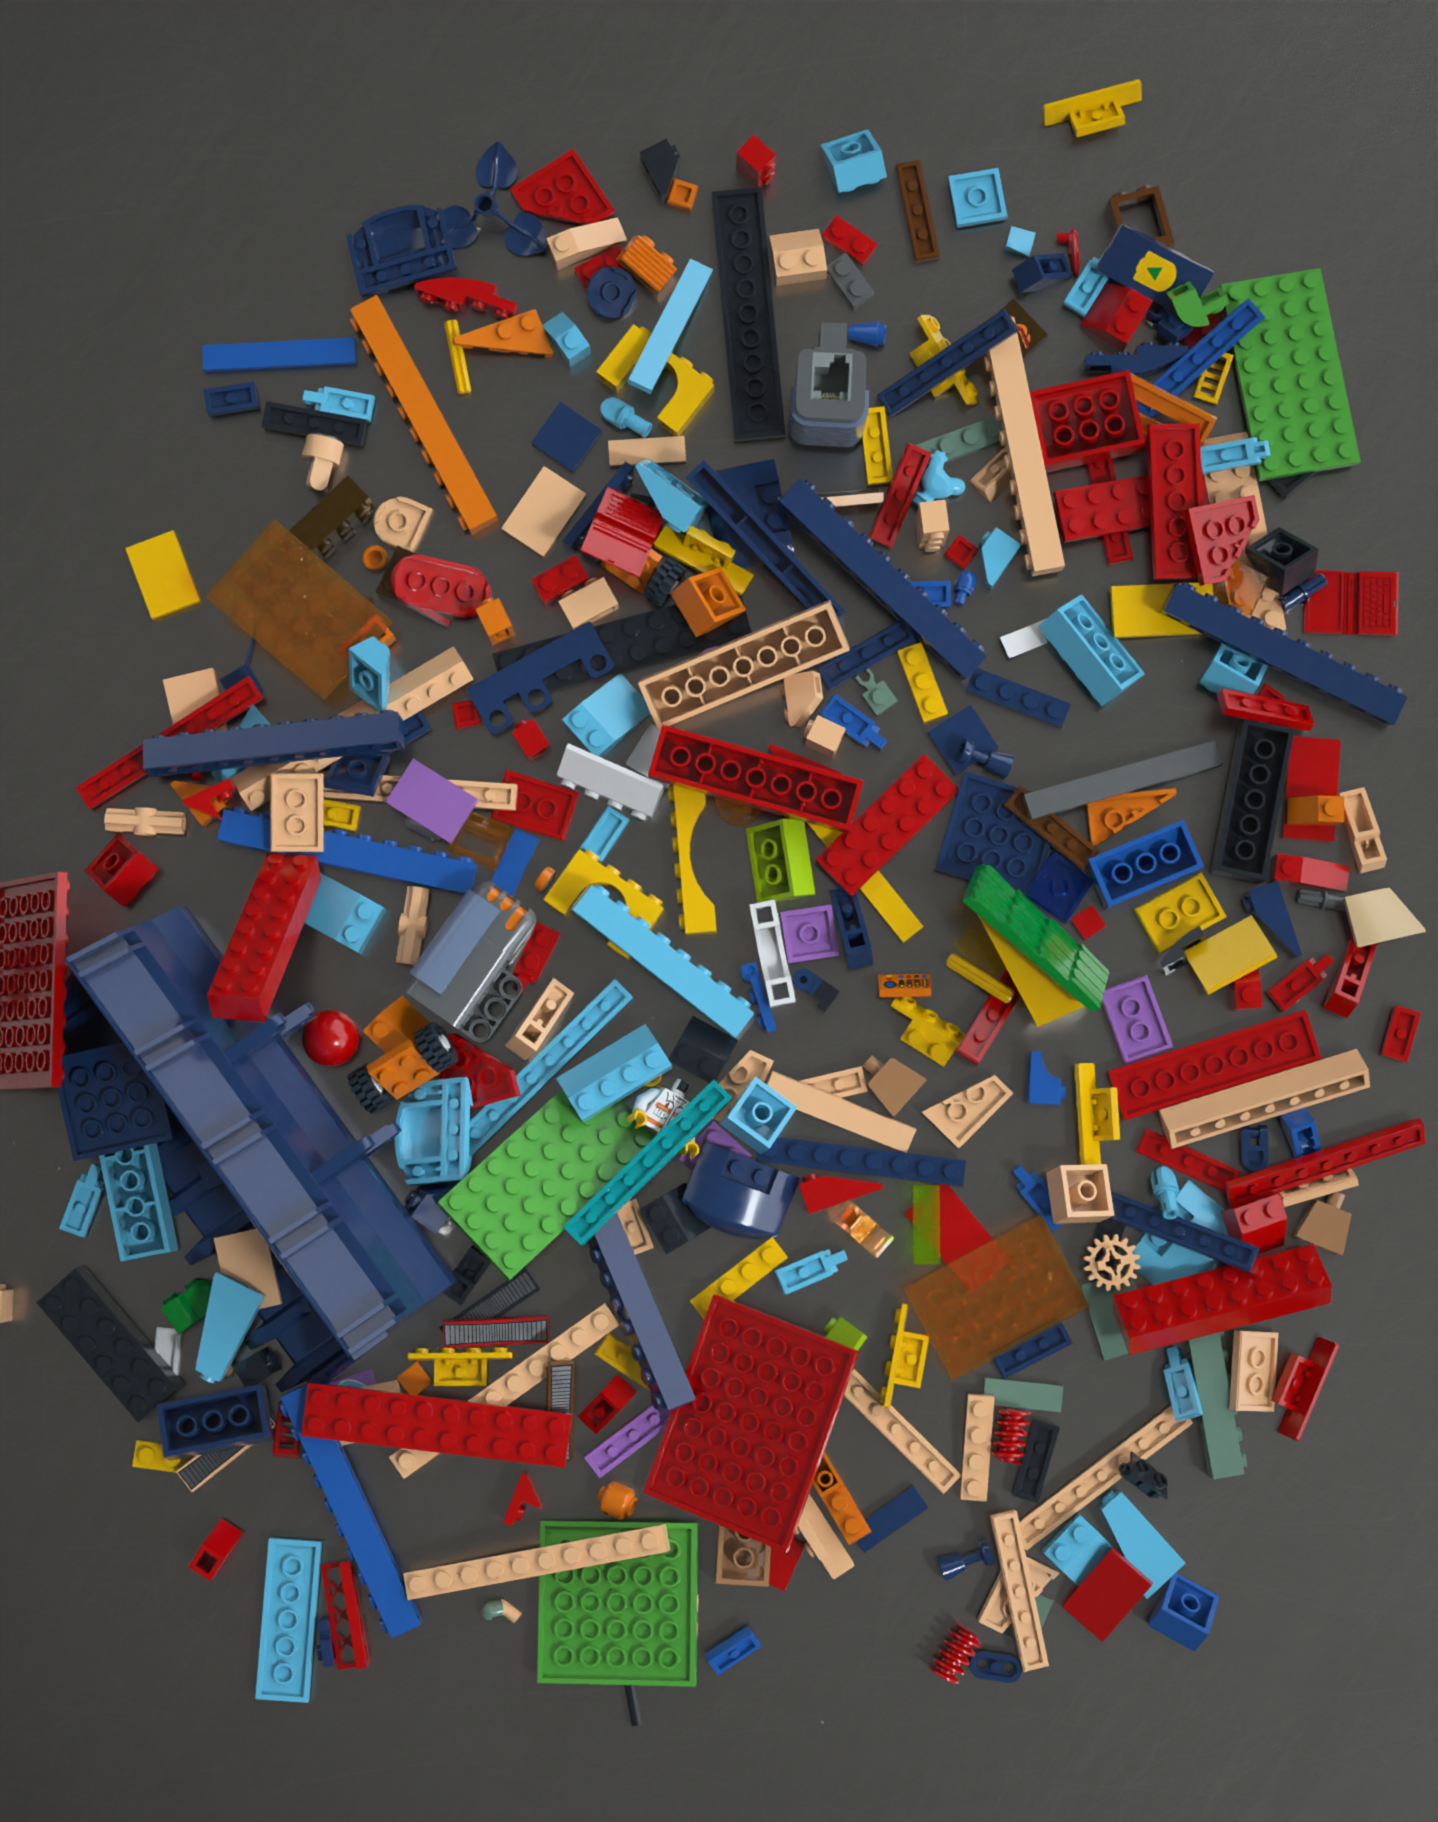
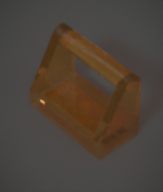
(488, 829)

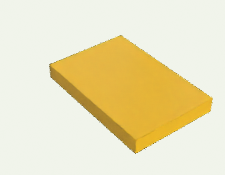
(163, 575)
(1179, 912)
(1230, 954)

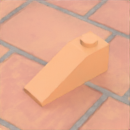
(585, 241)
(539, 1019)

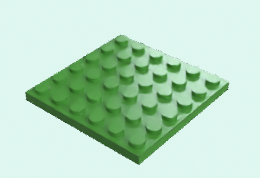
(622, 1617)

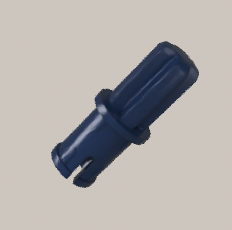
(1302, 592)

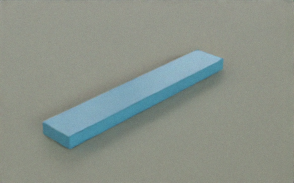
(670, 326)

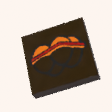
(1029, 333)

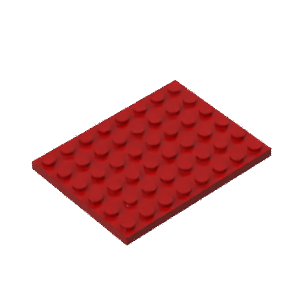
(33, 980)
(756, 1425)

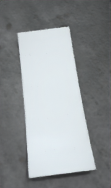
(1023, 640)

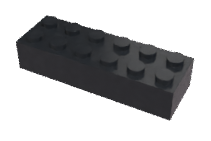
(1252, 801)
(110, 1343)

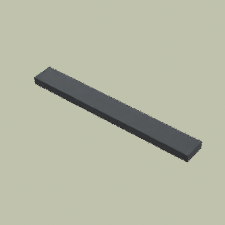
(1122, 780)

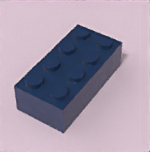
(215, 1422)

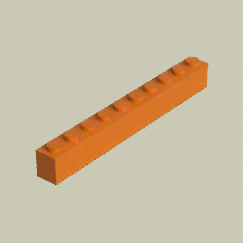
(423, 414)

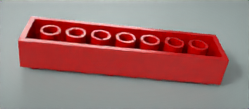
(755, 779)
(264, 937)
(1221, 1299)

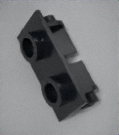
(1150, 1480)

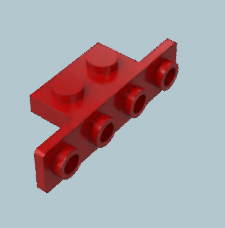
(1301, 1386)

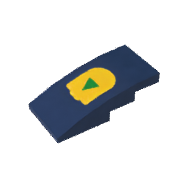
(1150, 266)

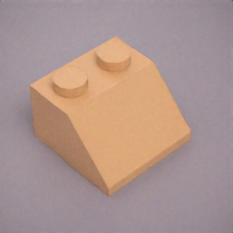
(798, 257)

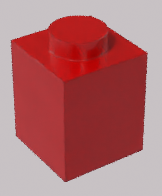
(530, 738)

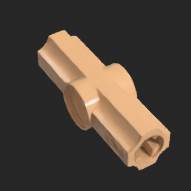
(145, 821)
(412, 925)

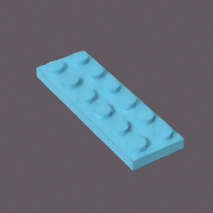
(288, 1620)

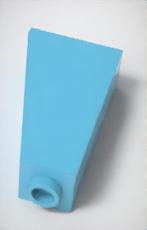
(226, 1323)
(1139, 1540)

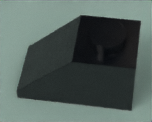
(661, 166)

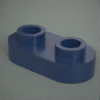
(994, 1667)

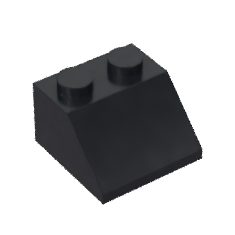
(1283, 559)
(703, 1050)
(673, 1220)

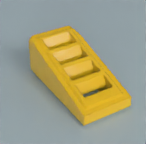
(1200, 383)

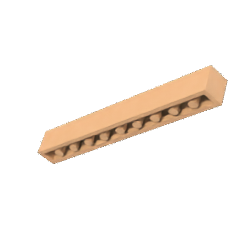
(1024, 458)
(406, 695)
(526, 1374)
(537, 1561)

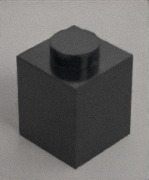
(257, 1367)

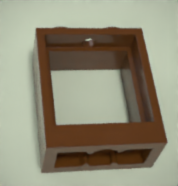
(1142, 193)

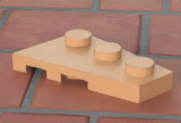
(741, 1075)
(968, 1110)
(995, 1609)

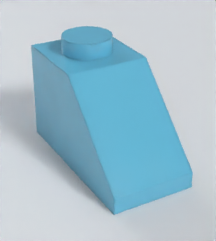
(567, 339)
(996, 554)

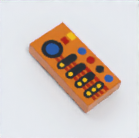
(904, 985)

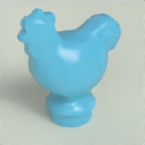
(936, 482)

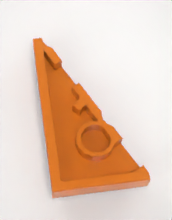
(516, 334)
(1118, 812)

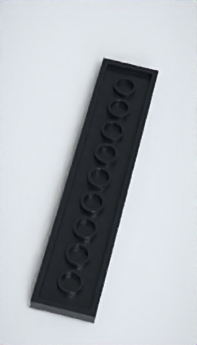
(748, 314)
(631, 645)

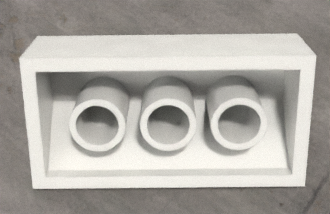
(609, 782)

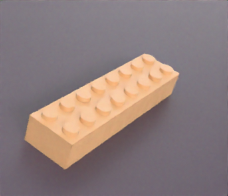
(744, 665)

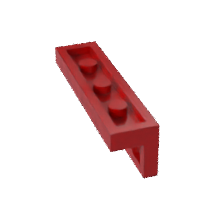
(353, 1611)

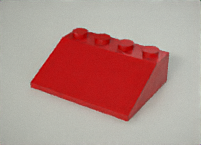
(1087, 421)

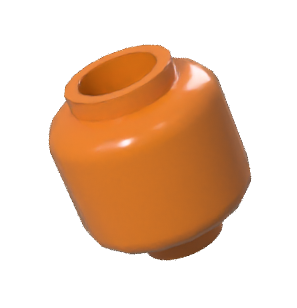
(617, 1500)

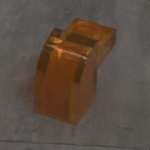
(862, 1228)

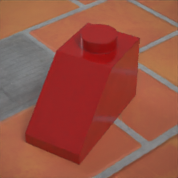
(607, 1404)

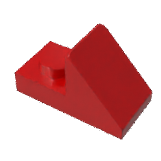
(204, 800)
(525, 1493)

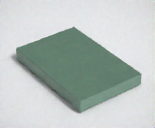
(1102, 1317)

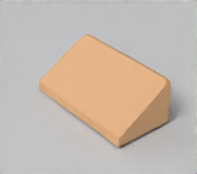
(993, 477)

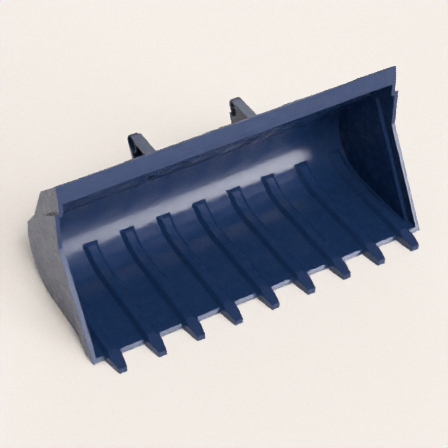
(269, 1138)

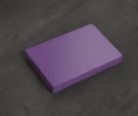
(432, 800)
(1135, 1020)

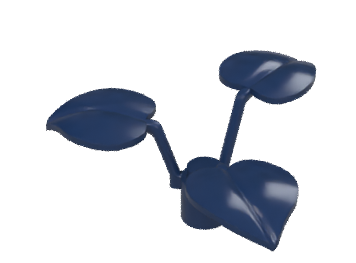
(496, 170)

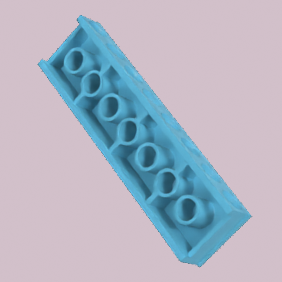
(140, 1202)

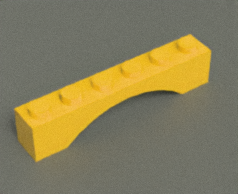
(698, 909)

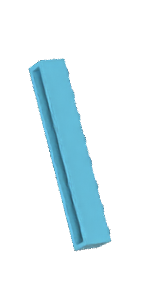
(661, 960)

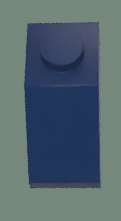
(1041, 272)

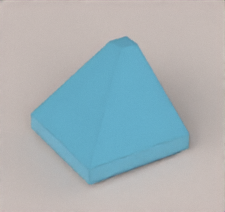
(1020, 241)

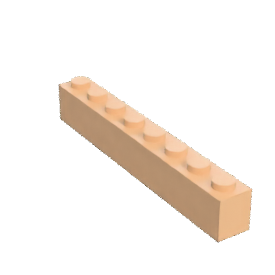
(1264, 1098)

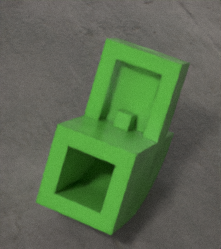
(1193, 308)

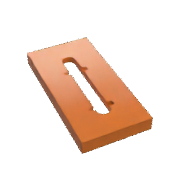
(1171, 407)

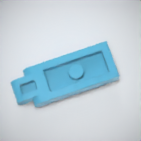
(1233, 455)

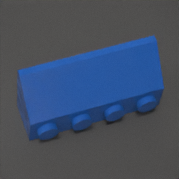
(1144, 864)

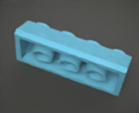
(1091, 650)
(614, 1073)

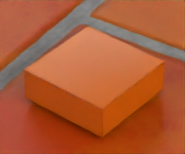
(682, 195)
(415, 1379)

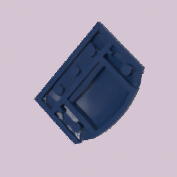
(400, 249)
(759, 489)
(738, 1193)

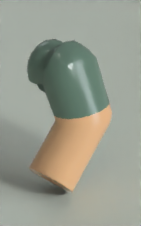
(500, 1607)

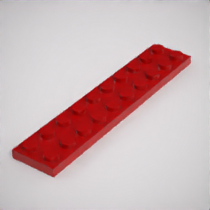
(436, 1424)

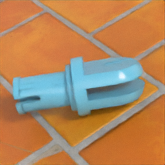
(624, 416)
(1166, 1190)

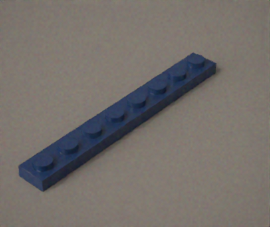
(865, 1161)

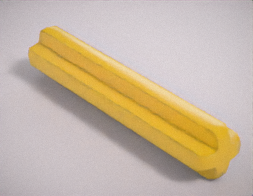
(457, 358)
(980, 978)

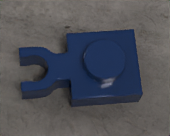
(1169, 325)
(325, 1650)

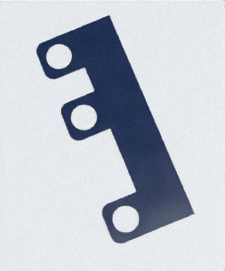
(530, 670)

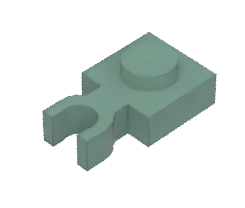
(877, 695)

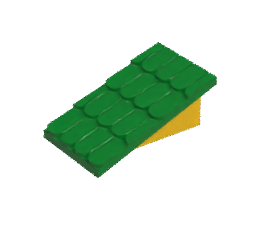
(1042, 959)

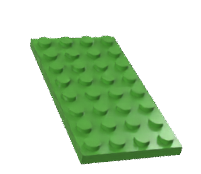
(1293, 376)
(541, 1180)

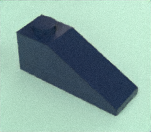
(1271, 913)
(851, 929)

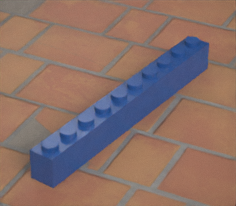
(359, 854)
(354, 1522)

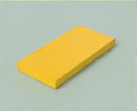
(1138, 608)

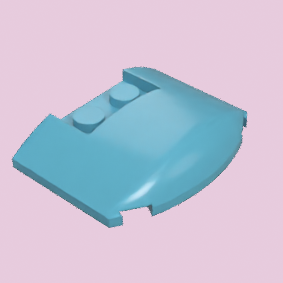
(435, 1132)
(1166, 1261)

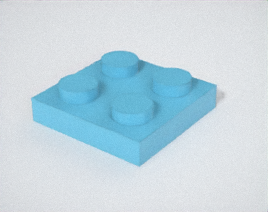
(977, 197)

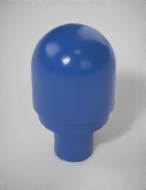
(964, 586)

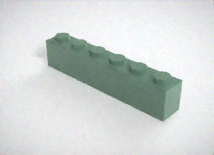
(1217, 1423)

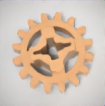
(1114, 1275)

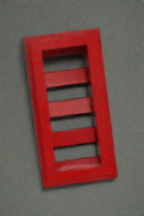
(281, 1452)

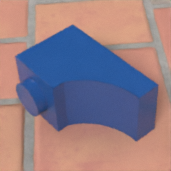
(1041, 1085)
(1300, 1132)

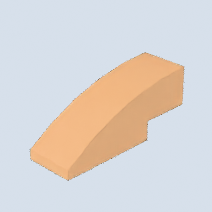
(1363, 831)

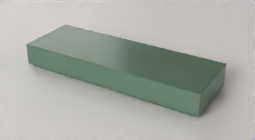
(1024, 1394)

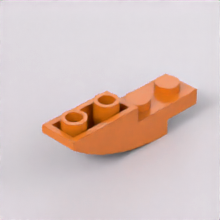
(840, 1502)

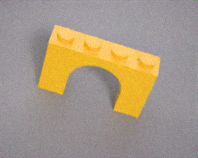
(692, 387)
(586, 870)

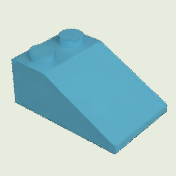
(673, 498)
(607, 716)
(344, 914)

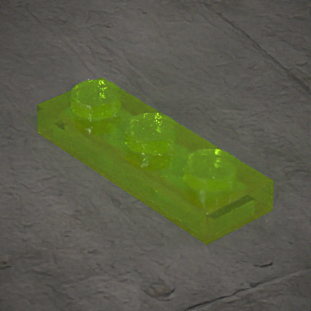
(926, 1224)

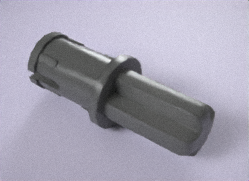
(1321, 899)

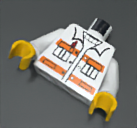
(659, 1107)

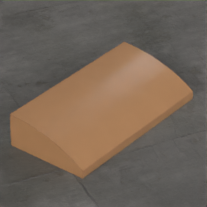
(741, 1559)

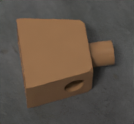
(892, 1083)
(1325, 1224)

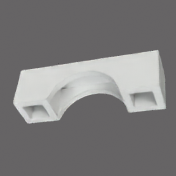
(772, 953)

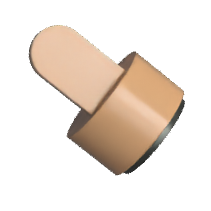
(324, 453)

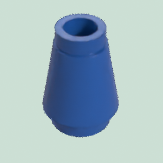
(868, 333)

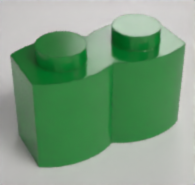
(188, 1307)

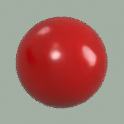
(330, 1038)

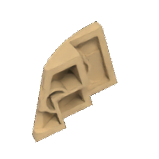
(1379, 917)

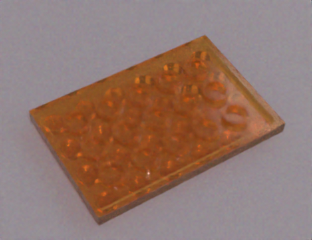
(297, 608)
(996, 1296)

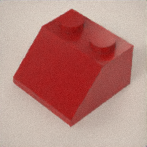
(1116, 314)
(121, 870)
(1258, 1223)

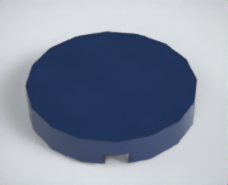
(611, 292)

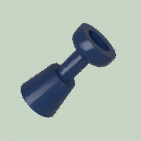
(993, 761)
(956, 1564)

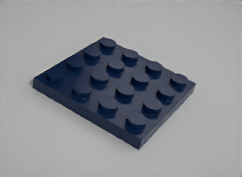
(990, 835)
(110, 1103)

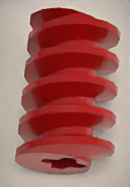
(1010, 1435)
(955, 1654)

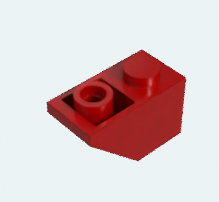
(215, 1550)

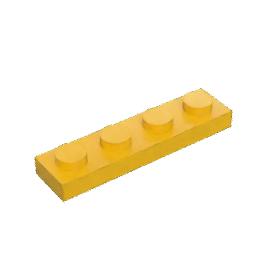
(742, 1275)

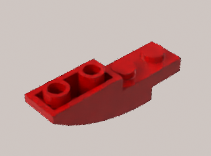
(457, 292)

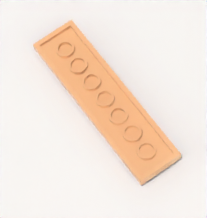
(1237, 484)

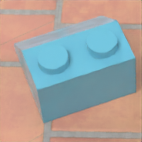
(854, 161)
(1232, 671)
(370, 672)
(758, 1115)
(1076, 1548)

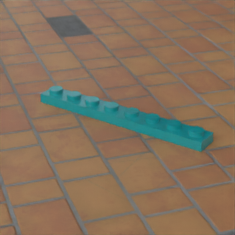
(647, 1163)

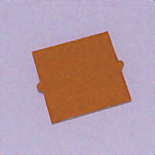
(1242, 587)

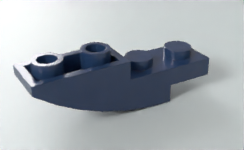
(1145, 361)

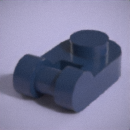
(1254, 1157)

